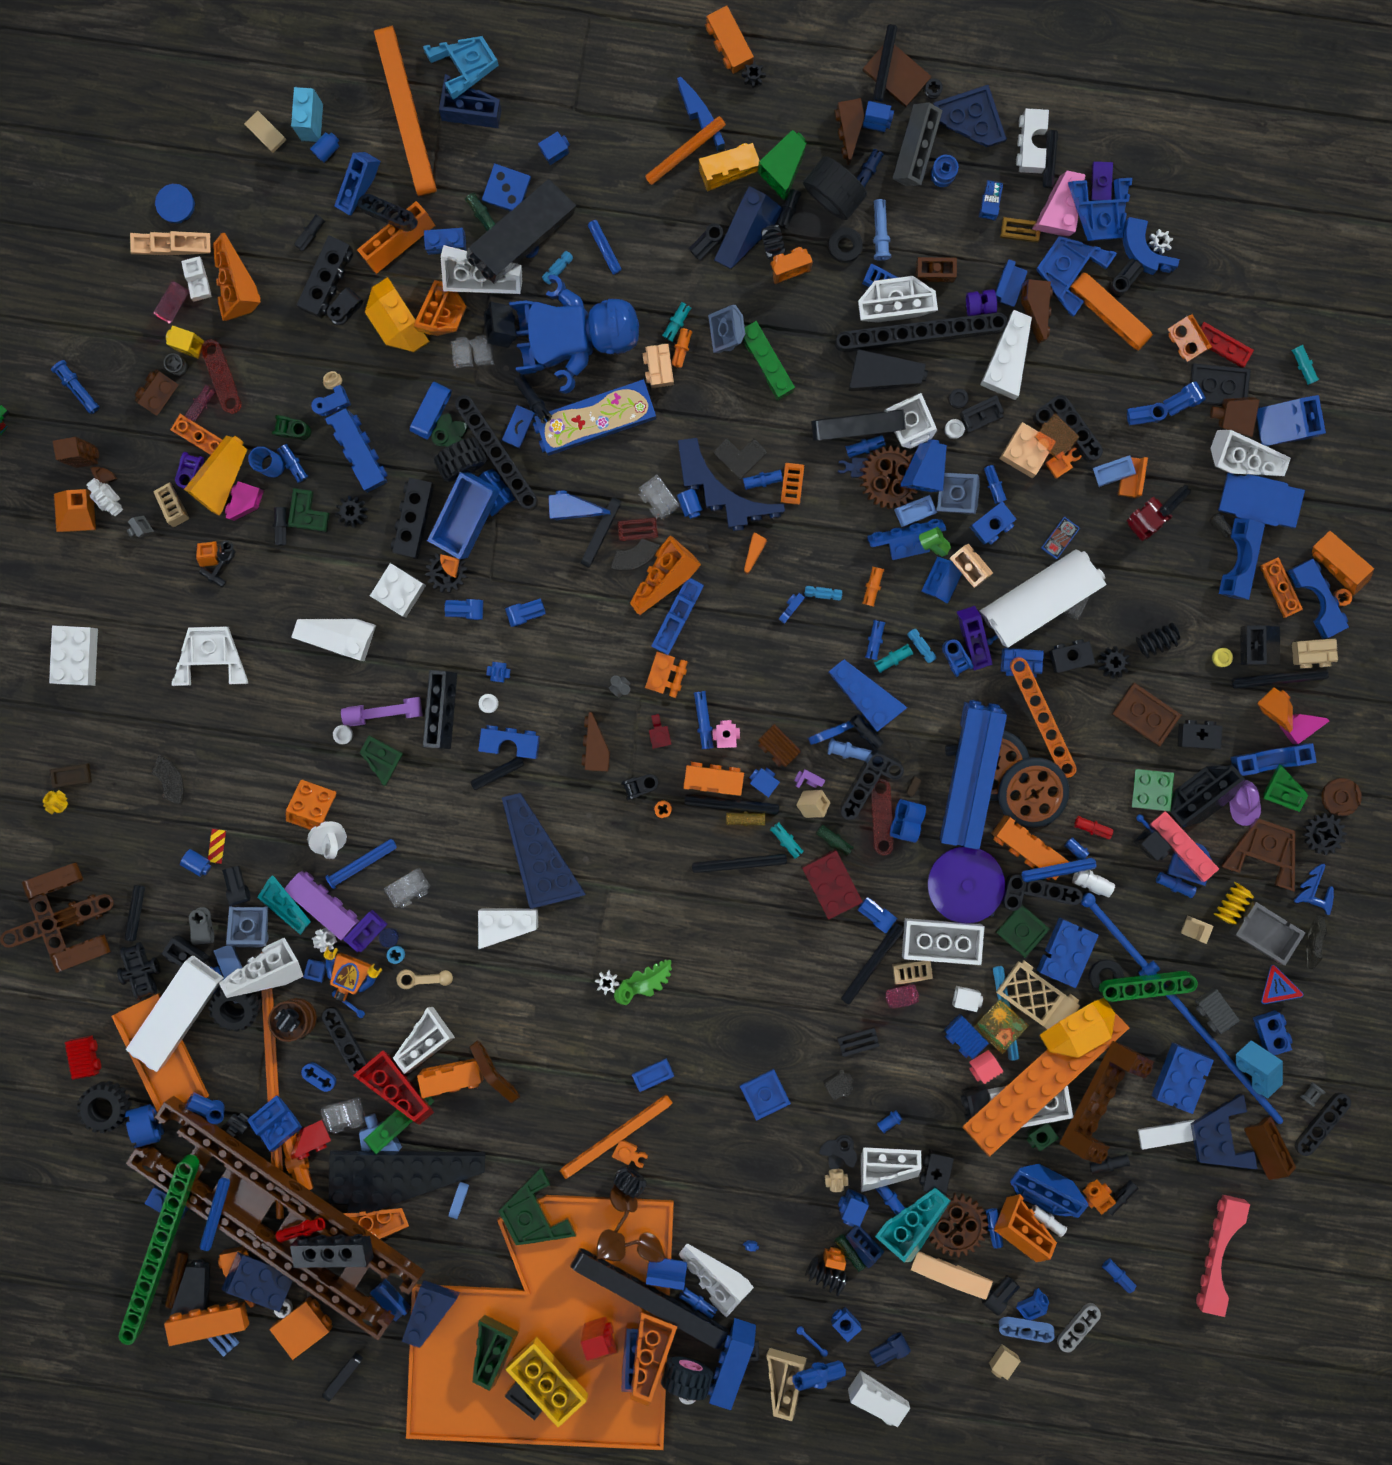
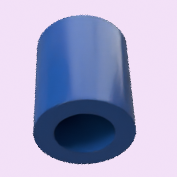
(325, 146)
(690, 503)
(195, 863)

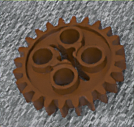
(873, 472)
(970, 1236)

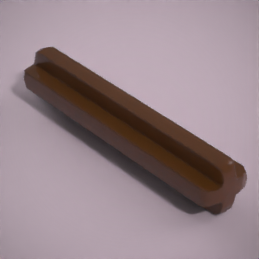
(177, 1275)

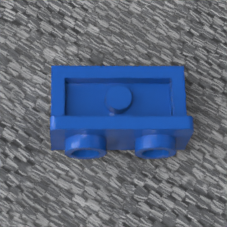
(505, 495)

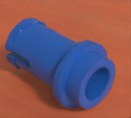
(1079, 851)
(890, 1121)

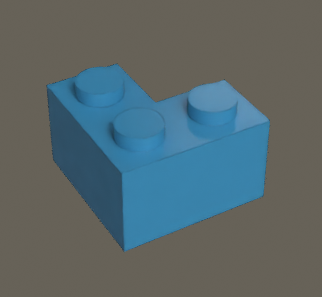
(1262, 1066)

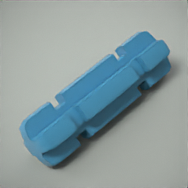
(558, 266)
(824, 593)
(921, 645)

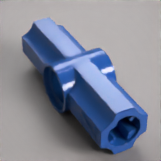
(818, 1375)

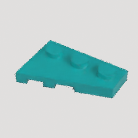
(283, 905)

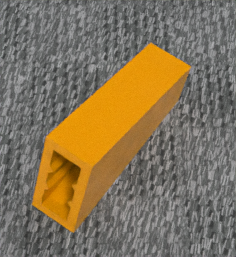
(217, 475)

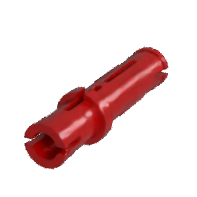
(305, 1228)

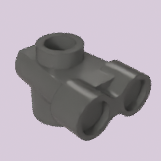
(619, 686)

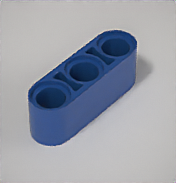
(430, 410)

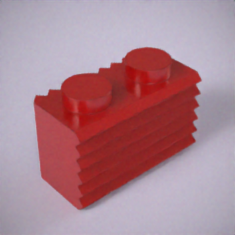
(82, 1057)

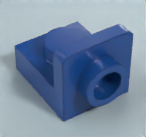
(1034, 1306)

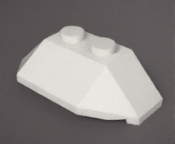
(897, 300)

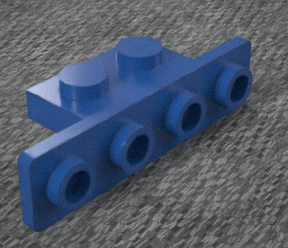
(905, 541)

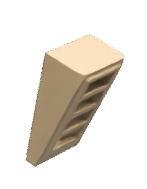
(178, 514)
(896, 972)

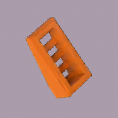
(797, 467)
(756, 547)

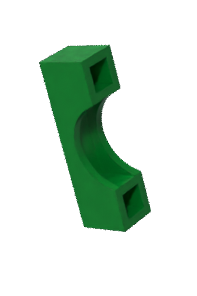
(768, 361)

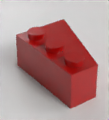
(598, 1339)

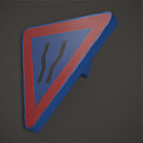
(1279, 988)

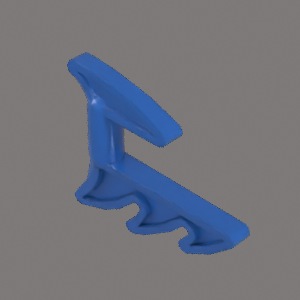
(1308, 894)

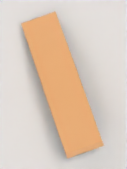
(170, 243)
(952, 1275)

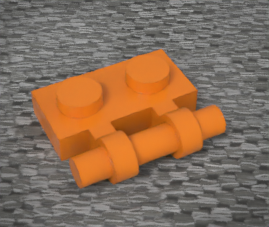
(660, 673)

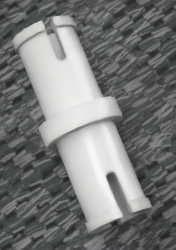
(1049, 1221)

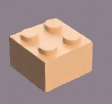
(1025, 451)

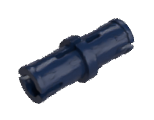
(869, 167)

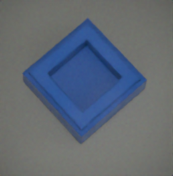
(315, 970)

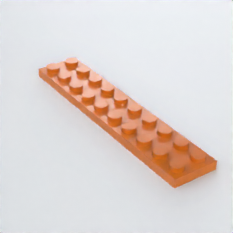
(1030, 1093)

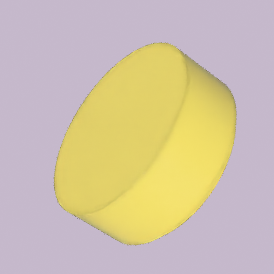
(1222, 657)

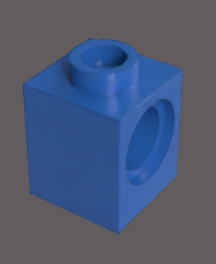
(554, 147)
(848, 1331)

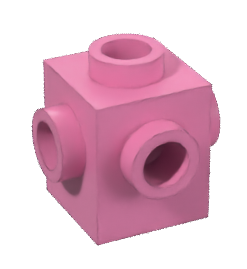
(723, 742)

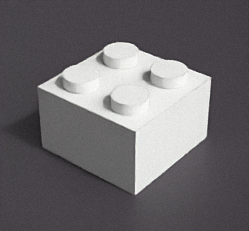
(397, 590)

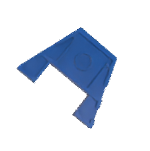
(1105, 217)
(1064, 264)

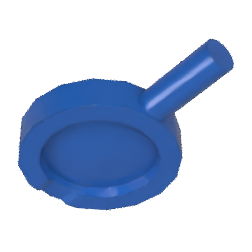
(830, 732)

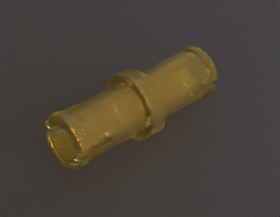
(745, 819)

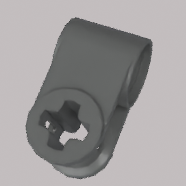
(201, 930)

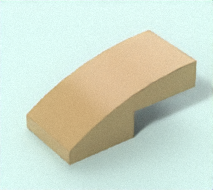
(265, 131)

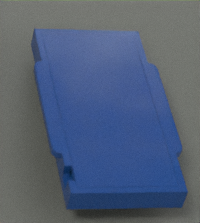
(1261, 500)

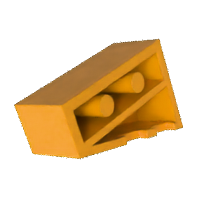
(728, 166)

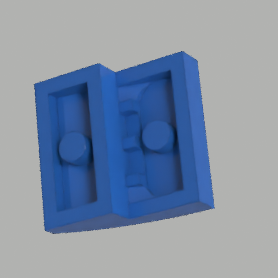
(274, 1123)

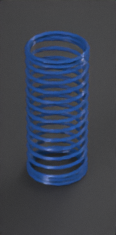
(257, 456)

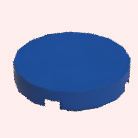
(174, 203)

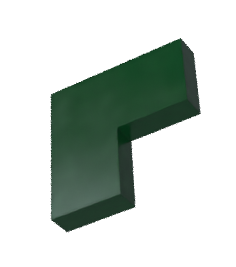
(301, 514)

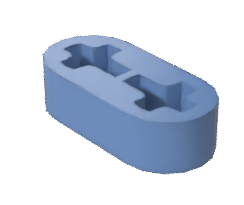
(458, 1200)

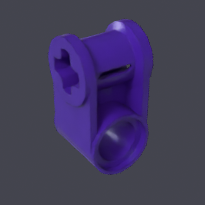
(188, 469)

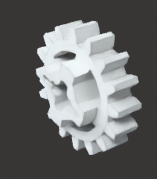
(104, 497)

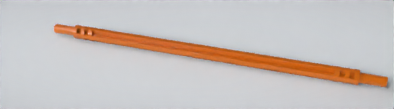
(271, 1076)

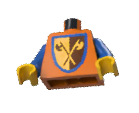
(348, 973)

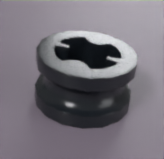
(929, 93)

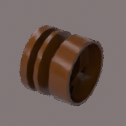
(307, 1017)

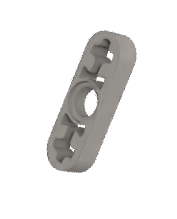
(1079, 1335)

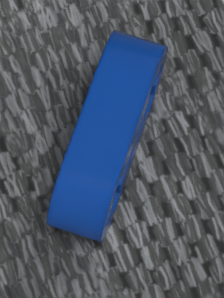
(316, 1081)

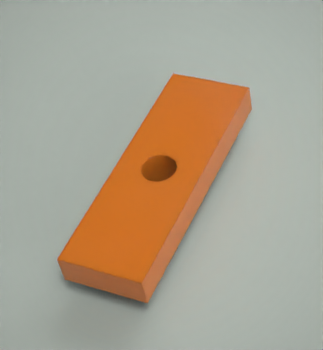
(190, 430)
(1275, 576)

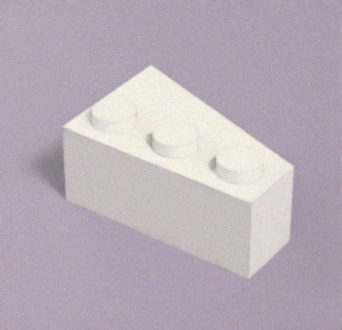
(424, 1041)
(888, 1166)
(878, 1399)

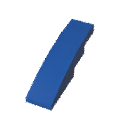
(697, 109)
(677, 616)

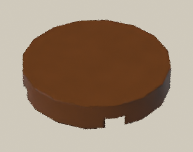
(1341, 796)

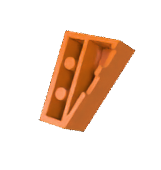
(714, 779)
(1023, 1230)

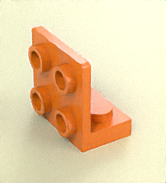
(309, 805)

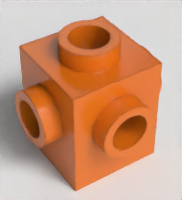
(1099, 1196)

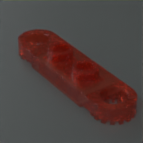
(221, 376)
(882, 817)

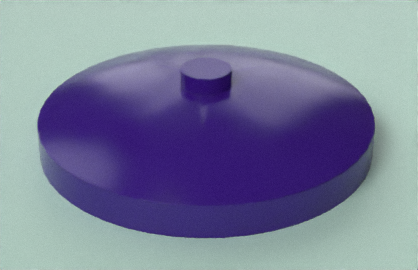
(966, 884)

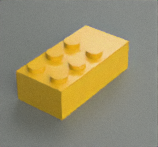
(547, 1382)

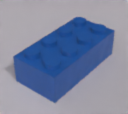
(463, 515)

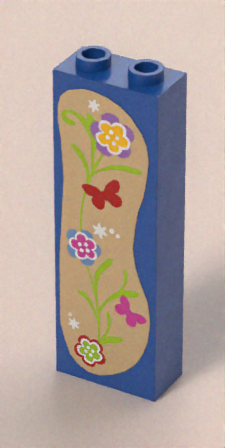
(595, 418)

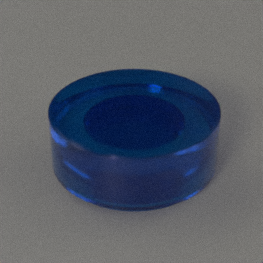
(388, 937)

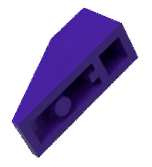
(974, 637)

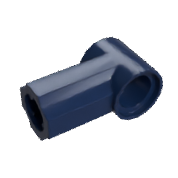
(895, 1347)

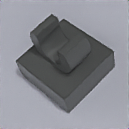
(139, 527)

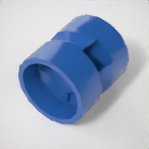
(944, 170)

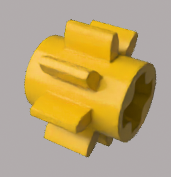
(55, 802)

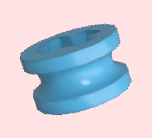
(392, 959)

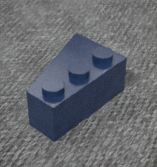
(470, 107)

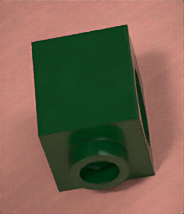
(1050, 1136)

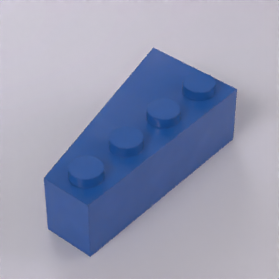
(357, 449)
(869, 698)
(732, 1364)

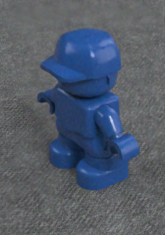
(570, 331)

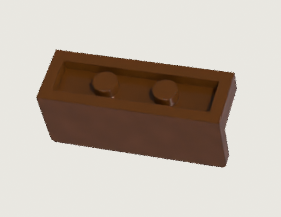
(1270, 1149)

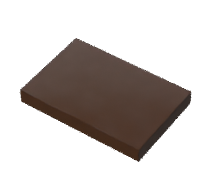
(904, 75)
(1146, 714)

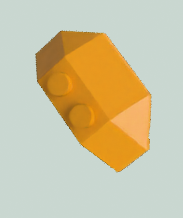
(393, 318)
(1081, 1030)

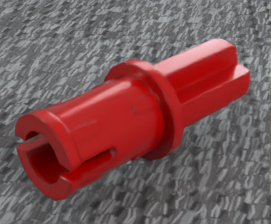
(1093, 827)

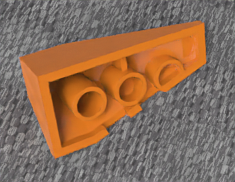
(670, 570)

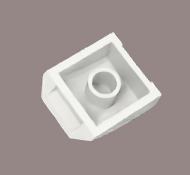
(918, 422)

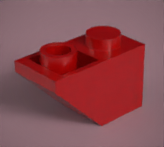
(310, 1138)

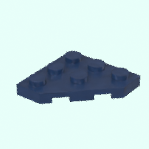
(973, 116)

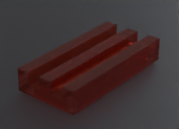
(638, 529)

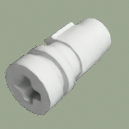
(1094, 882)

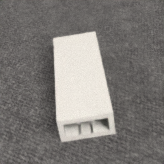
(174, 1013)

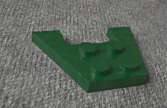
(526, 1218)

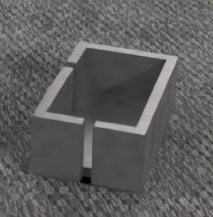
(1266, 933)

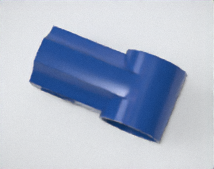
(1189, 396)
(1145, 414)
(468, 609)
(520, 613)
(880, 917)
(205, 1106)

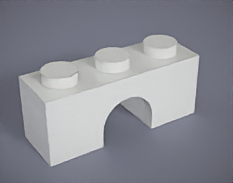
(1032, 158)

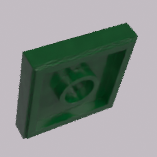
(1023, 930)

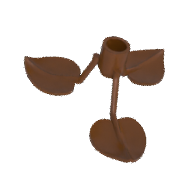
(612, 1244)

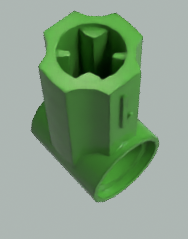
(934, 540)

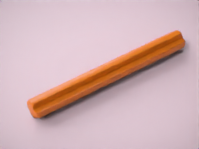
(685, 150)

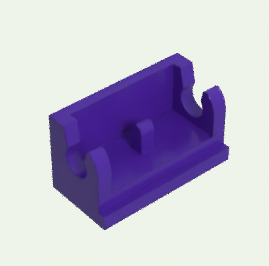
(365, 931)

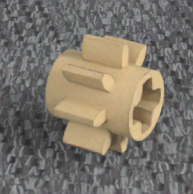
(836, 1180)

